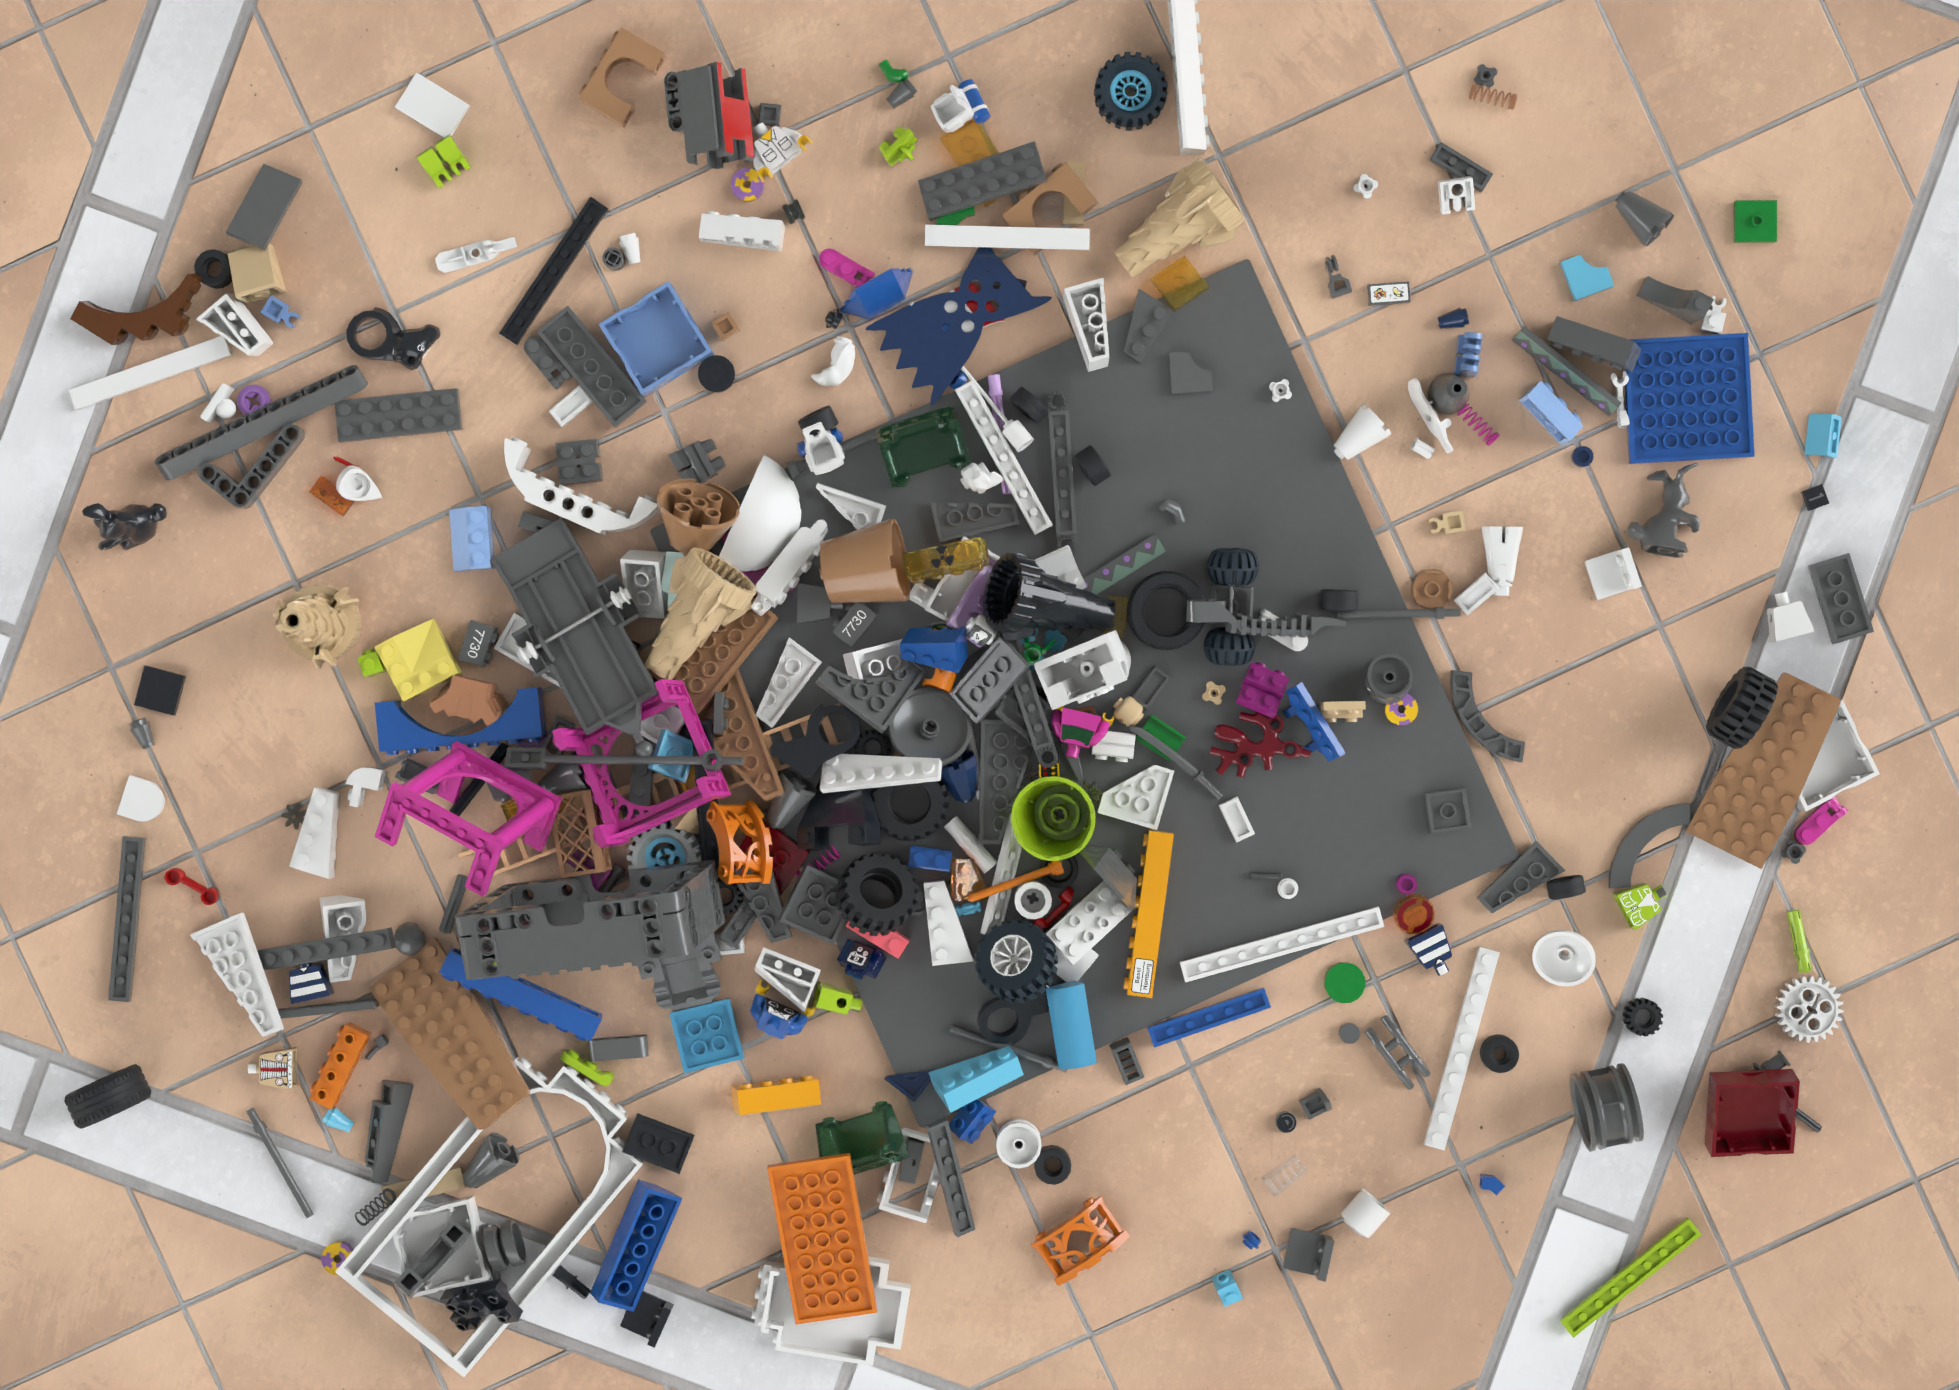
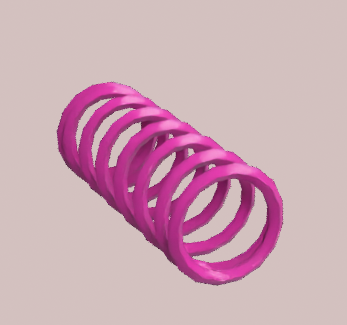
(1494, 436)
(824, 859)

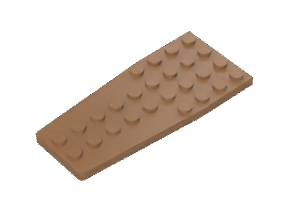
(1763, 779)
(451, 1036)

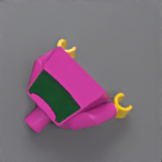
(1078, 729)

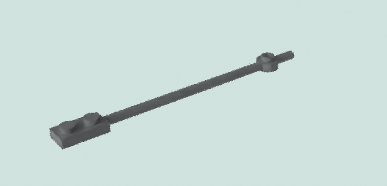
(538, 758)

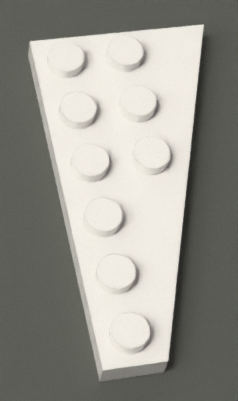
(240, 968)

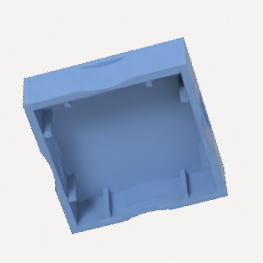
(656, 339)

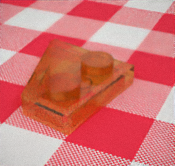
(965, 879)

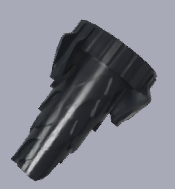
(1024, 597)

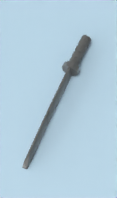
(1197, 775)

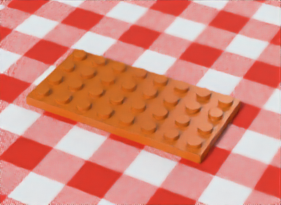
(822, 1238)

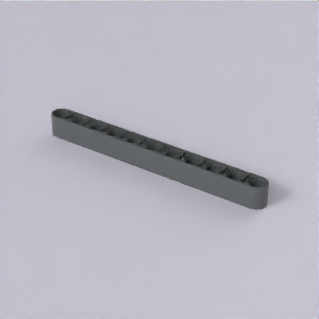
(261, 422)

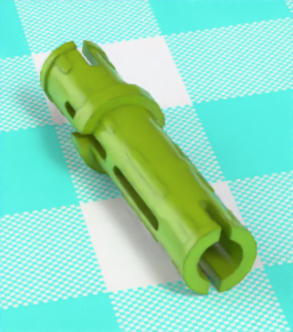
(1799, 941)

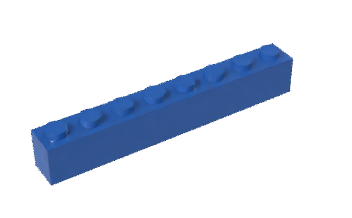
(528, 998)

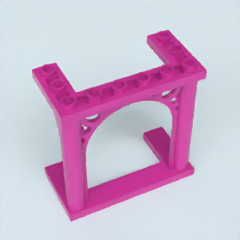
(451, 772)
(618, 831)

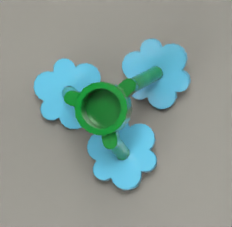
(1034, 652)

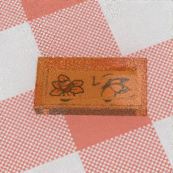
(328, 494)

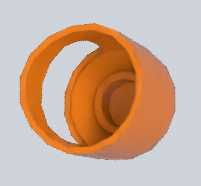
(941, 680)

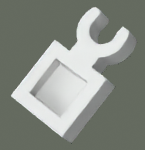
(1714, 319)

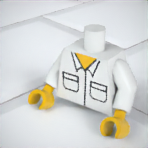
(776, 148)

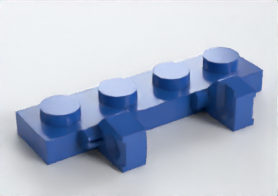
(1321, 733)

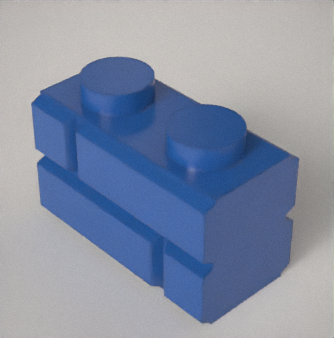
(930, 858)

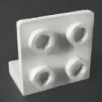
(1062, 564)
(1612, 573)

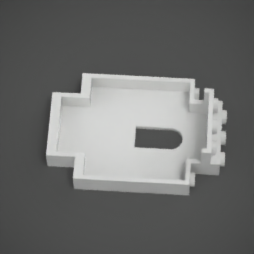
(840, 1339)

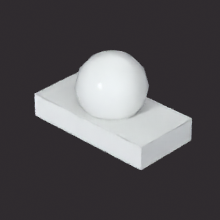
(220, 405)

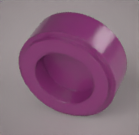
(1406, 884)

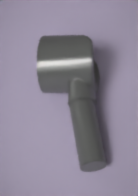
(380, 1041)

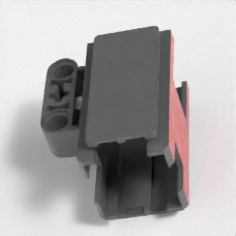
(710, 114)

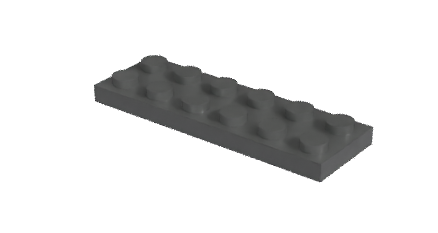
(982, 181)
(591, 366)
(398, 415)

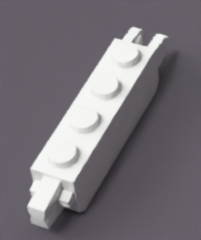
(788, 567)

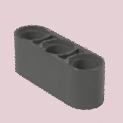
(618, 1048)

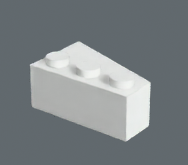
(236, 324)

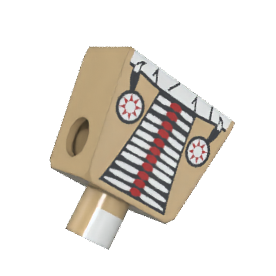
(276, 1068)

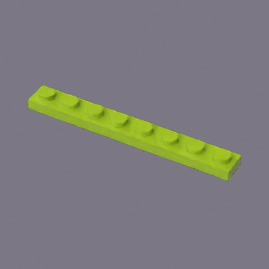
(1630, 1277)

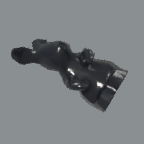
(127, 526)

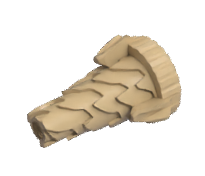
(1193, 212)
(707, 596)
(326, 623)

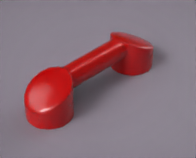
(176, 875)
(1066, 898)

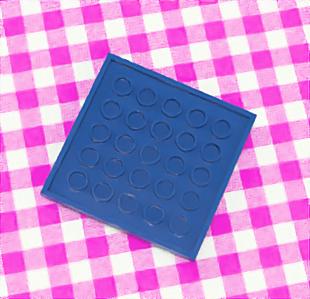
(1690, 399)

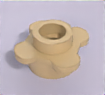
(1208, 693)

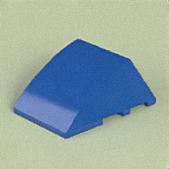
(878, 294)

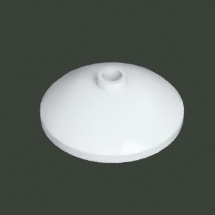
(1562, 967)

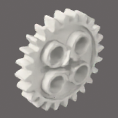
(1794, 998)

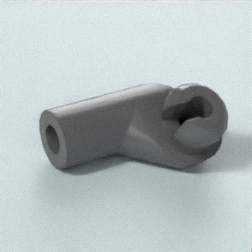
(1174, 508)

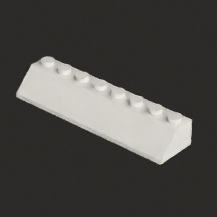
(1187, 77)

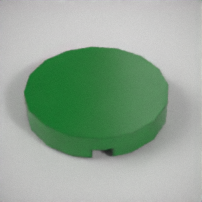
(1344, 982)

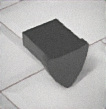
(1315, 1104)

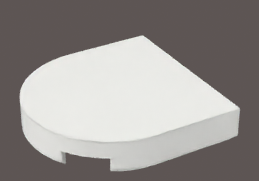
(141, 800)

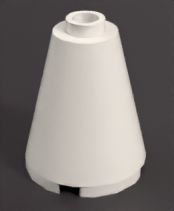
(1360, 433)

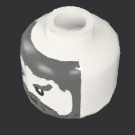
(979, 631)

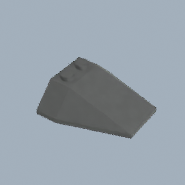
(1113, 871)

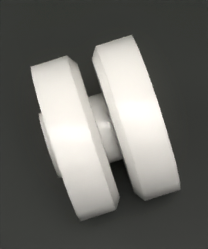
(1014, 1131)

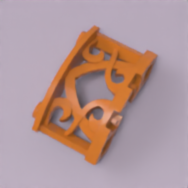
(748, 817)
(1109, 1241)

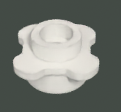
(1366, 192)
(1280, 385)

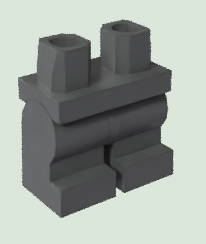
(698, 460)

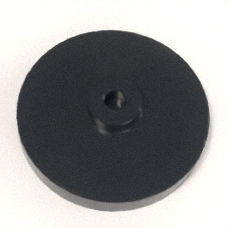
(716, 373)

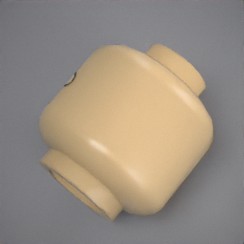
(1128, 711)

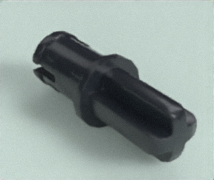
(571, 1282)

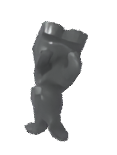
(1660, 531)

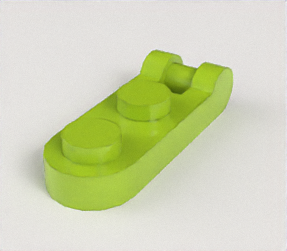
(587, 1067)

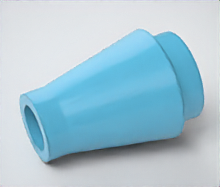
(338, 1120)

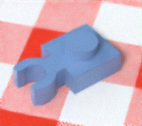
(277, 311)

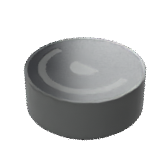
(1285, 1122)

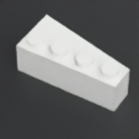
(742, 231)

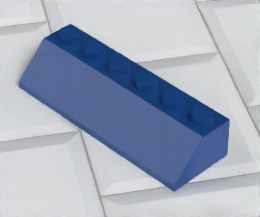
(635, 1246)

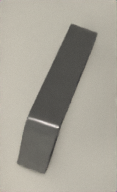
(257, 470)

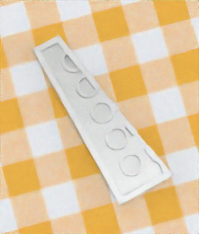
(873, 771)

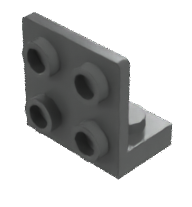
(1308, 1253)

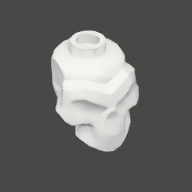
(979, 478)

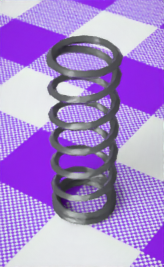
(390, 1202)

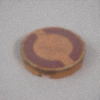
(1414, 914)

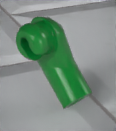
(891, 74)

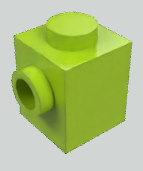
(371, 663)

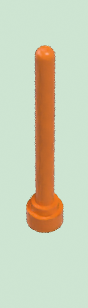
(1053, 868)

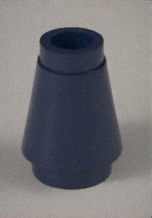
(1454, 319)

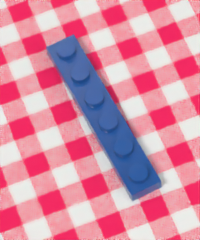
(1209, 1017)

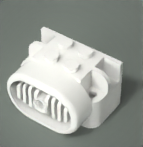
(1084, 670)

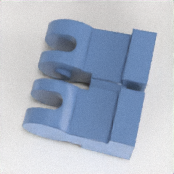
(1470, 347)

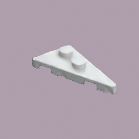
(856, 509)

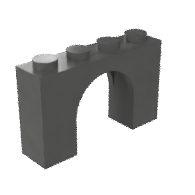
(421, 1272)

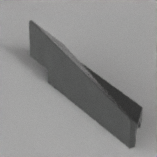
(386, 1127)

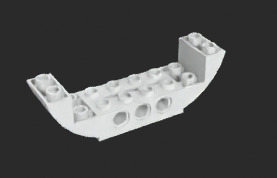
(538, 491)

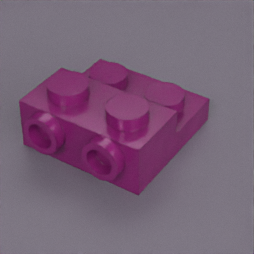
(1262, 689)

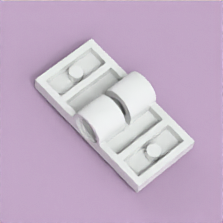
(1087, 922)

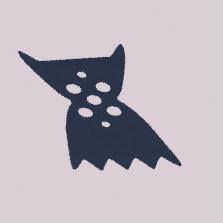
(943, 353)

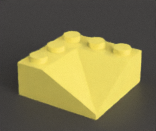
(418, 660)

